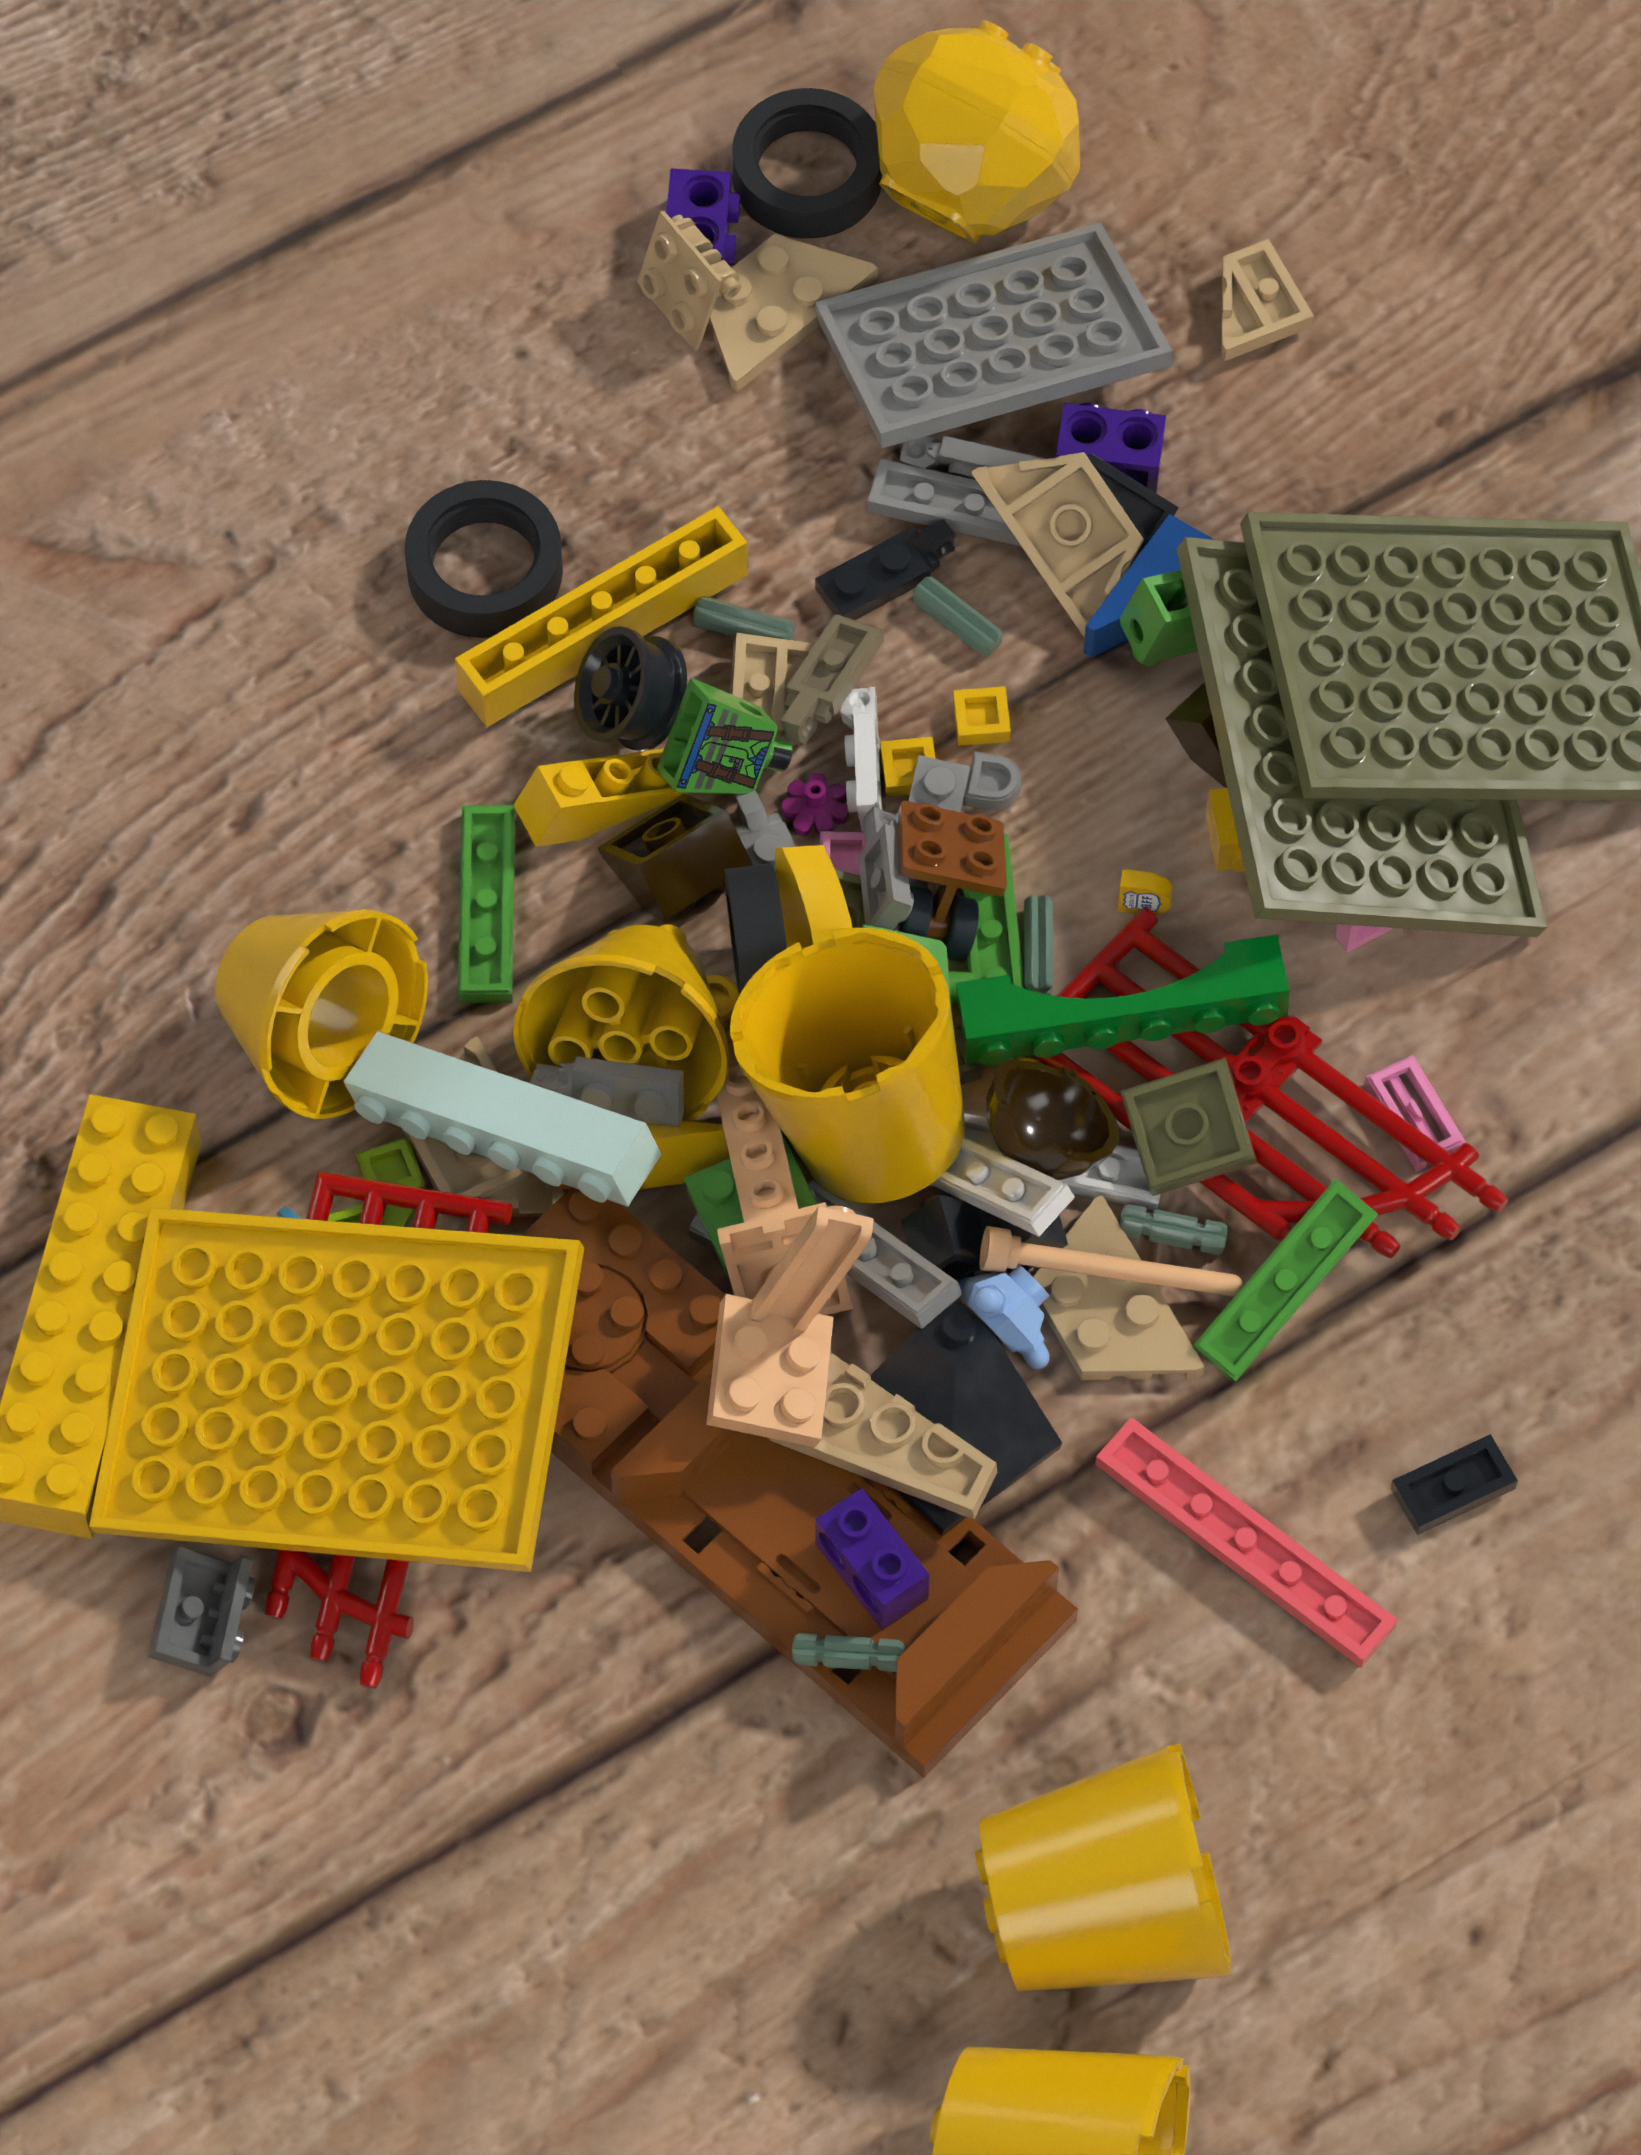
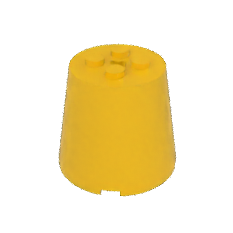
(856, 1061)
(1105, 1881)
(1063, 2104)

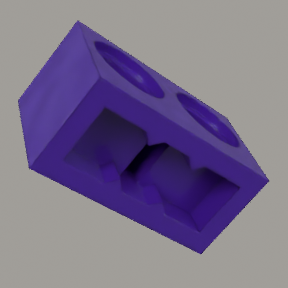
(695, 188)
(1112, 435)
(872, 1559)

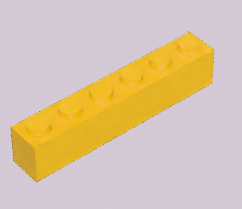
(633, 594)

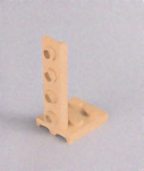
(764, 1194)
(777, 1346)

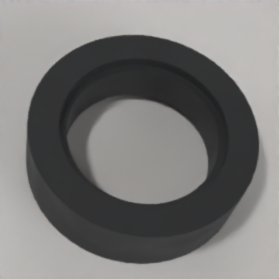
(806, 111)
(482, 503)
(753, 918)

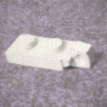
(862, 751)

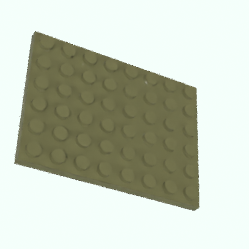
(1454, 654)
(1340, 858)

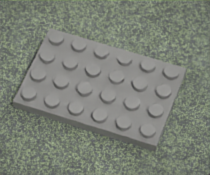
(992, 334)

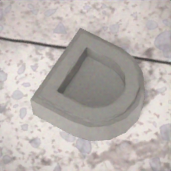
(992, 782)

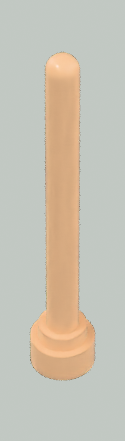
(1003, 1251)

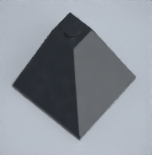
(970, 1386)

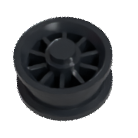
(630, 688)

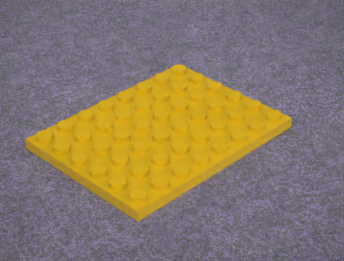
(339, 1388)

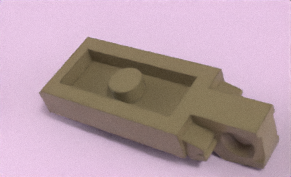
(828, 675)

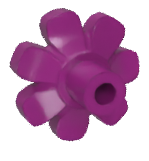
(815, 805)

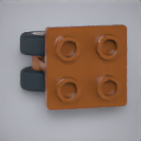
(954, 854)

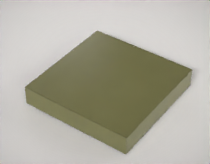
(1188, 1127)

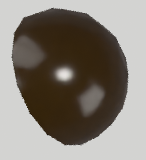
(1049, 1119)

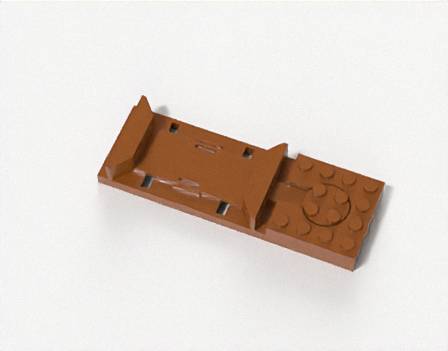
(640, 1438)

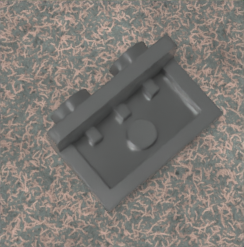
(201, 1611)

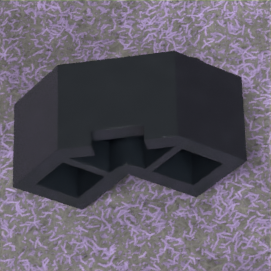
(952, 1230)

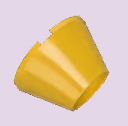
(314, 994)

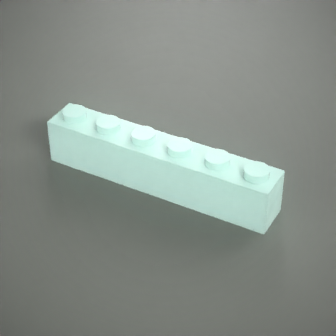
(502, 1119)

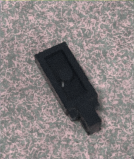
(885, 570)

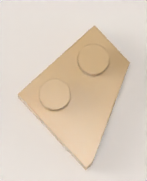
(1259, 301)
(763, 671)

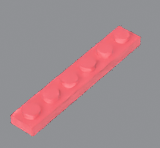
(1246, 1542)

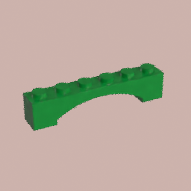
(1010, 1021)

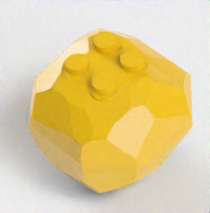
(974, 130)

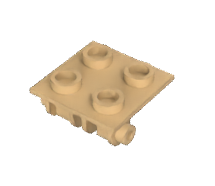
(685, 276)

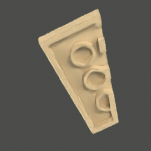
(895, 1445)

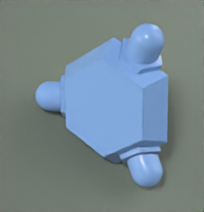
(1010, 1311)

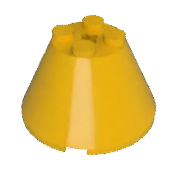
(631, 1002)

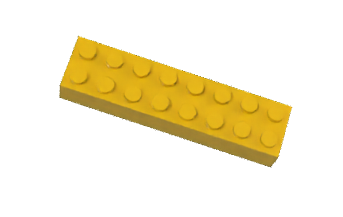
(80, 1309)

